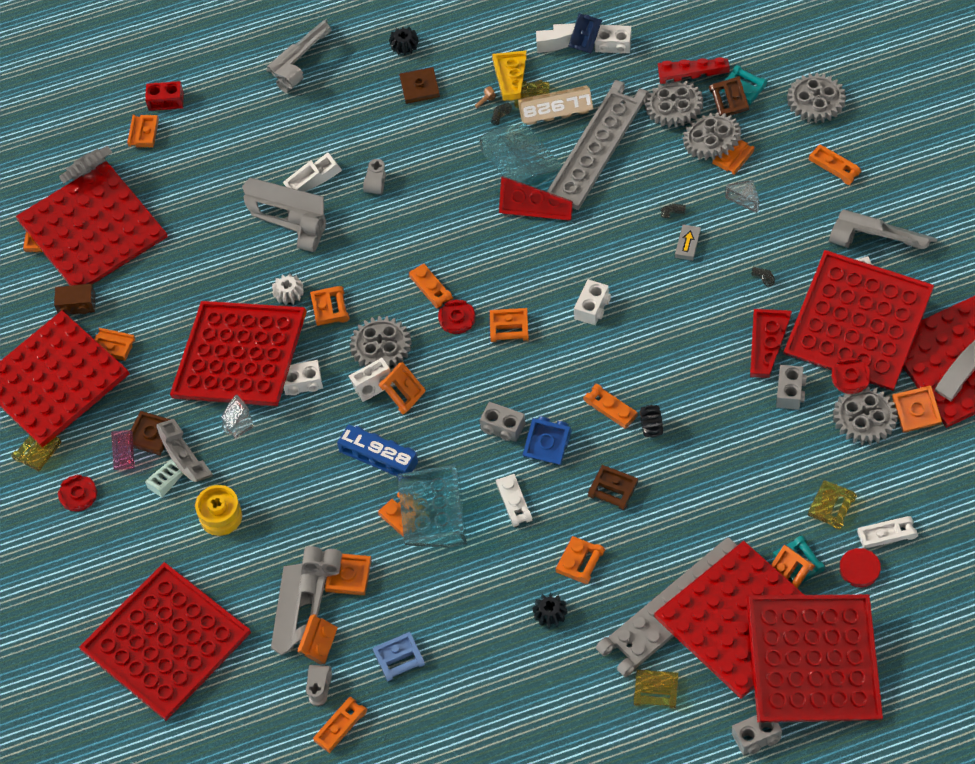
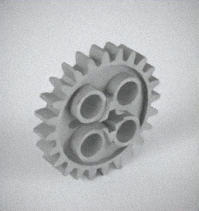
(816, 97)
(674, 103)
(712, 136)
(85, 164)
(380, 343)
(865, 416)

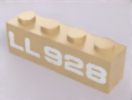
(555, 104)

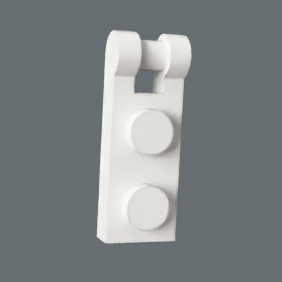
(513, 500)
(887, 532)

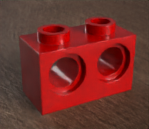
(164, 96)

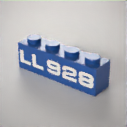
(377, 451)

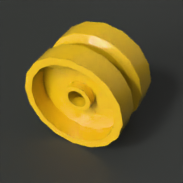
(218, 510)

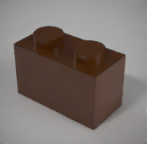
(75, 299)

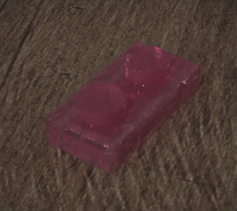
(122, 450)

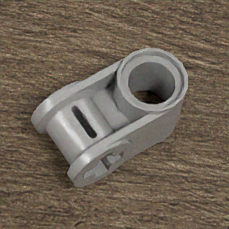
(375, 177)
(318, 683)

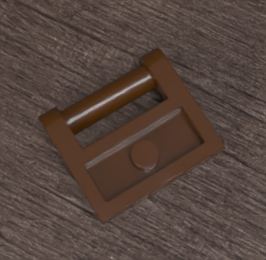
(734, 94)
(616, 482)

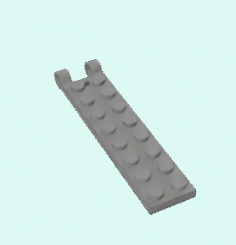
(597, 144)
(644, 629)

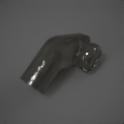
(499, 112)
(673, 208)
(765, 275)

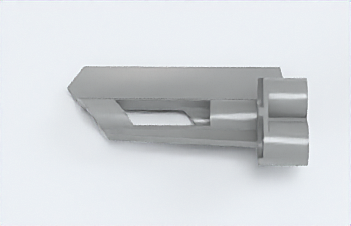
(282, 66)
(303, 209)
(848, 222)
(301, 586)

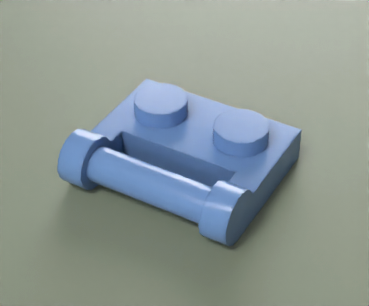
(397, 650)

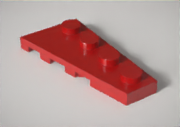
(676, 70)
(526, 200)
(767, 337)

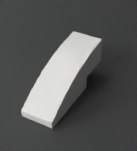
(554, 39)
(313, 173)

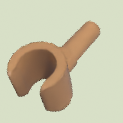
(489, 95)

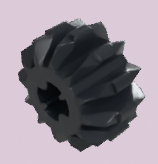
(403, 40)
(651, 421)
(557, 612)

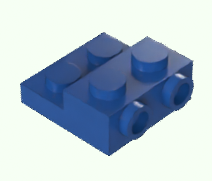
(547, 440)

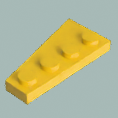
(510, 73)

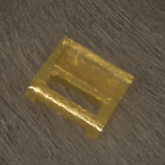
(36, 455)
(826, 501)
(657, 683)

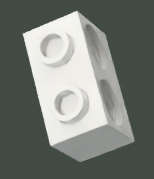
(613, 39)
(589, 301)
(301, 374)
(368, 378)

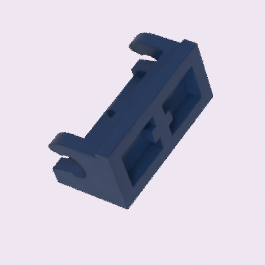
(585, 33)

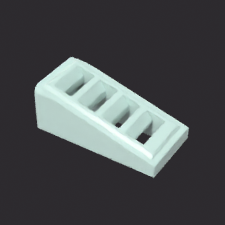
(157, 477)

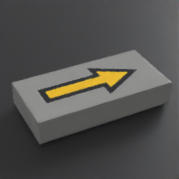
(687, 242)

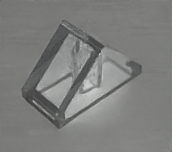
(744, 194)

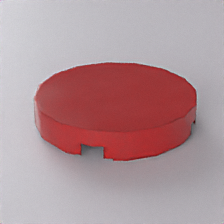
(456, 316)
(851, 375)
(77, 493)
(860, 567)

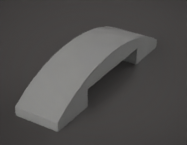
(957, 374)
(180, 452)

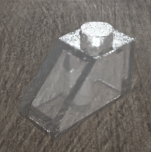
(236, 418)

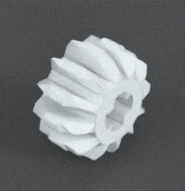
(287, 289)

